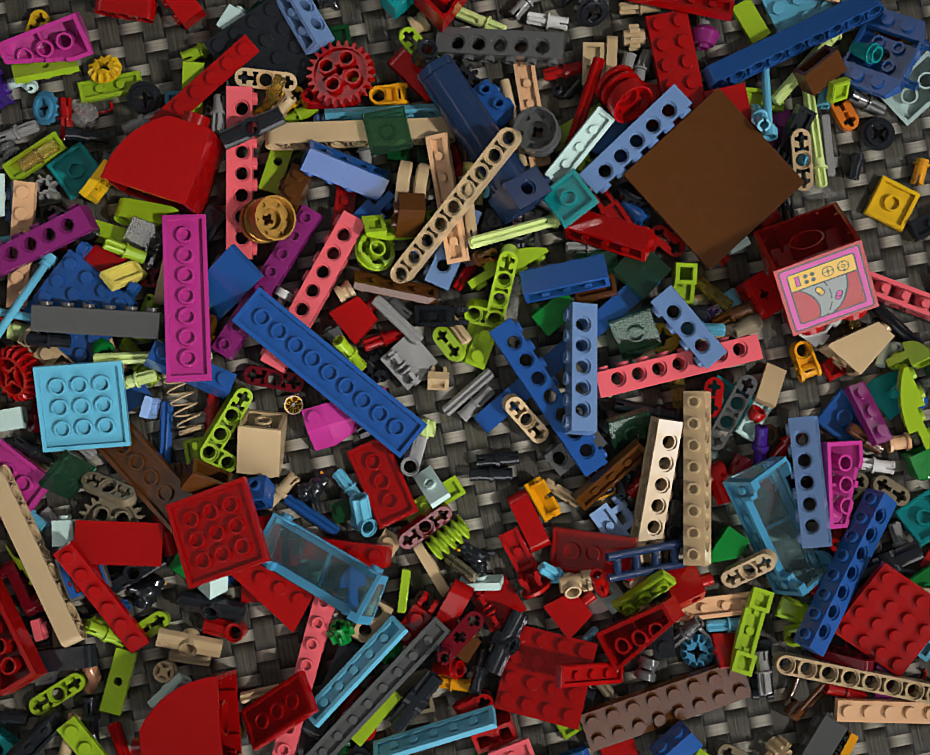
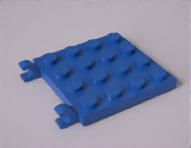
(79, 283)

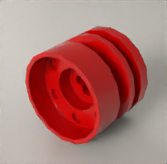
(623, 93)

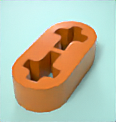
(848, 111)

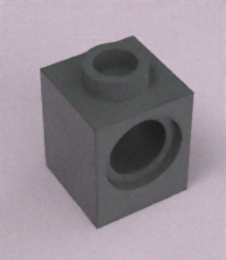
(567, 463)

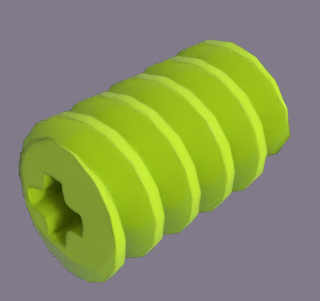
(448, 537)

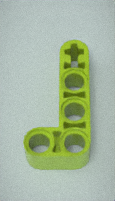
(499, 285)
(229, 426)

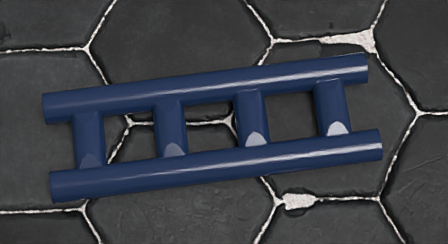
(637, 570)

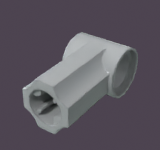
(415, 454)

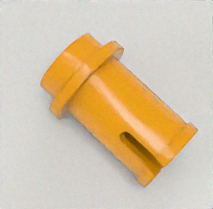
(920, 170)

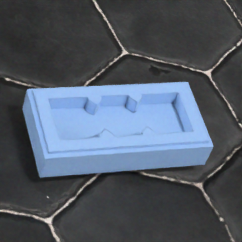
(150, 407)

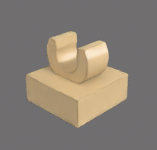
(438, 380)

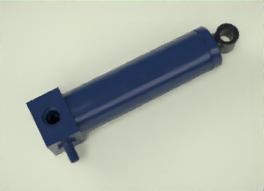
(513, 186)

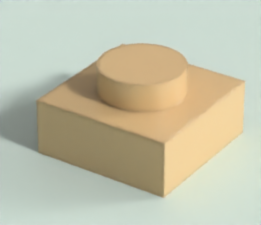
(389, 537)

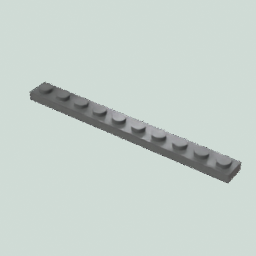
(381, 689)

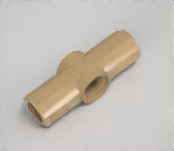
(189, 642)

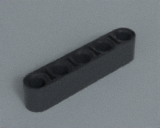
(342, 656)
(69, 658)

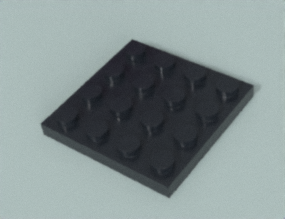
(274, 40)

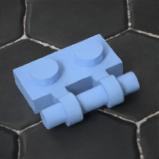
(606, 520)

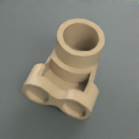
(574, 584)

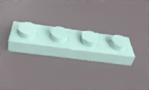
(580, 144)

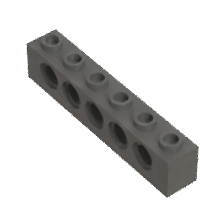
(511, 38)

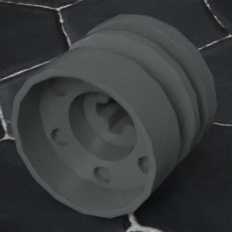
(541, 120)

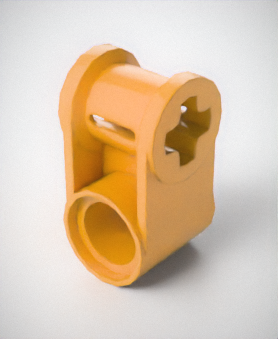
(390, 94)
(804, 362)

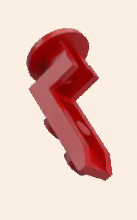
(524, 563)

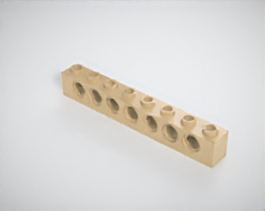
(696, 478)
(647, 492)

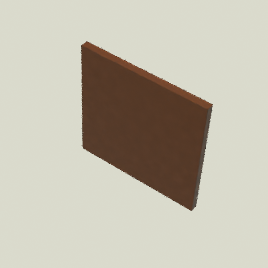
(713, 178)

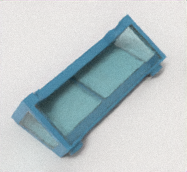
(768, 517)
(324, 569)

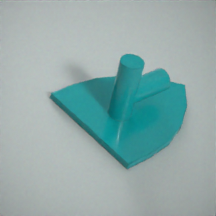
(885, 393)

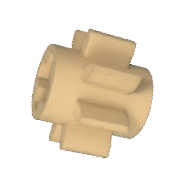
(633, 37)
(778, 746)

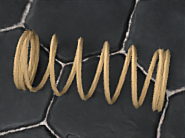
(193, 428)

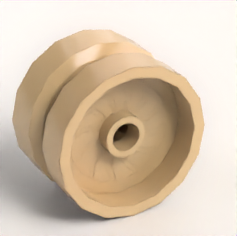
(412, 183)

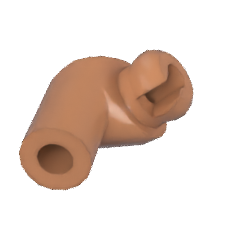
(94, 676)

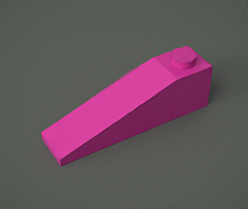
(53, 42)
(328, 425)
(841, 468)

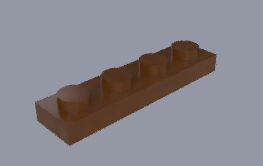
(387, 287)
(609, 475)

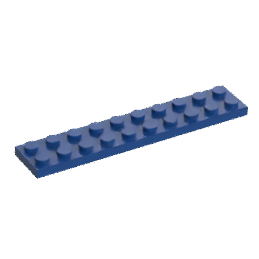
(329, 372)

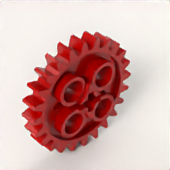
(335, 58)

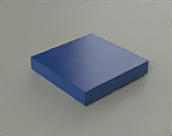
(837, 416)

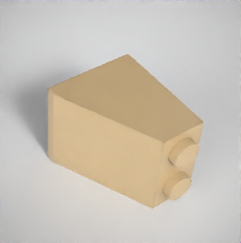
(857, 348)
(261, 443)

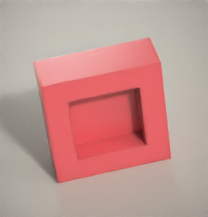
(40, 628)

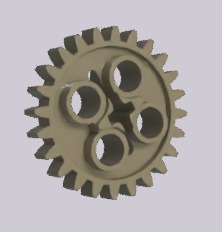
(114, 511)

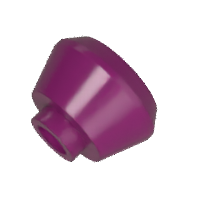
(705, 37)

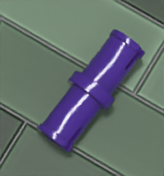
(760, 443)

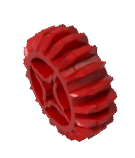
(17, 372)

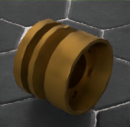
(267, 219)

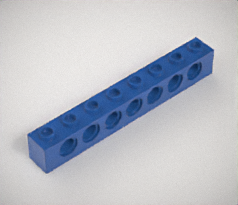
(513, 329)
(845, 571)

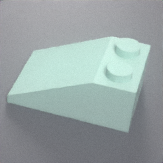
(911, 103)

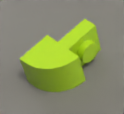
(684, 280)
(914, 354)

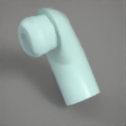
(30, 87)
(886, 352)

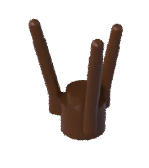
(797, 709)

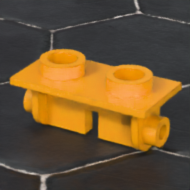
(538, 491)

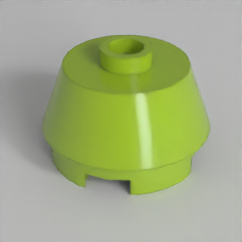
(374, 253)

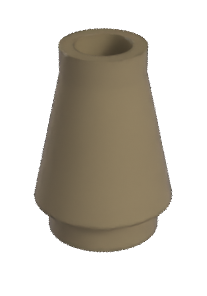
(747, 325)

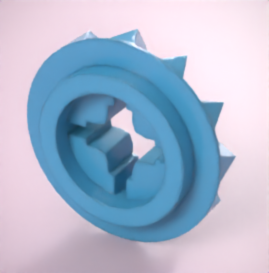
(41, 101)
(705, 645)

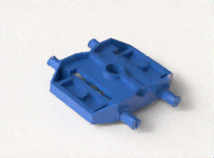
(892, 75)

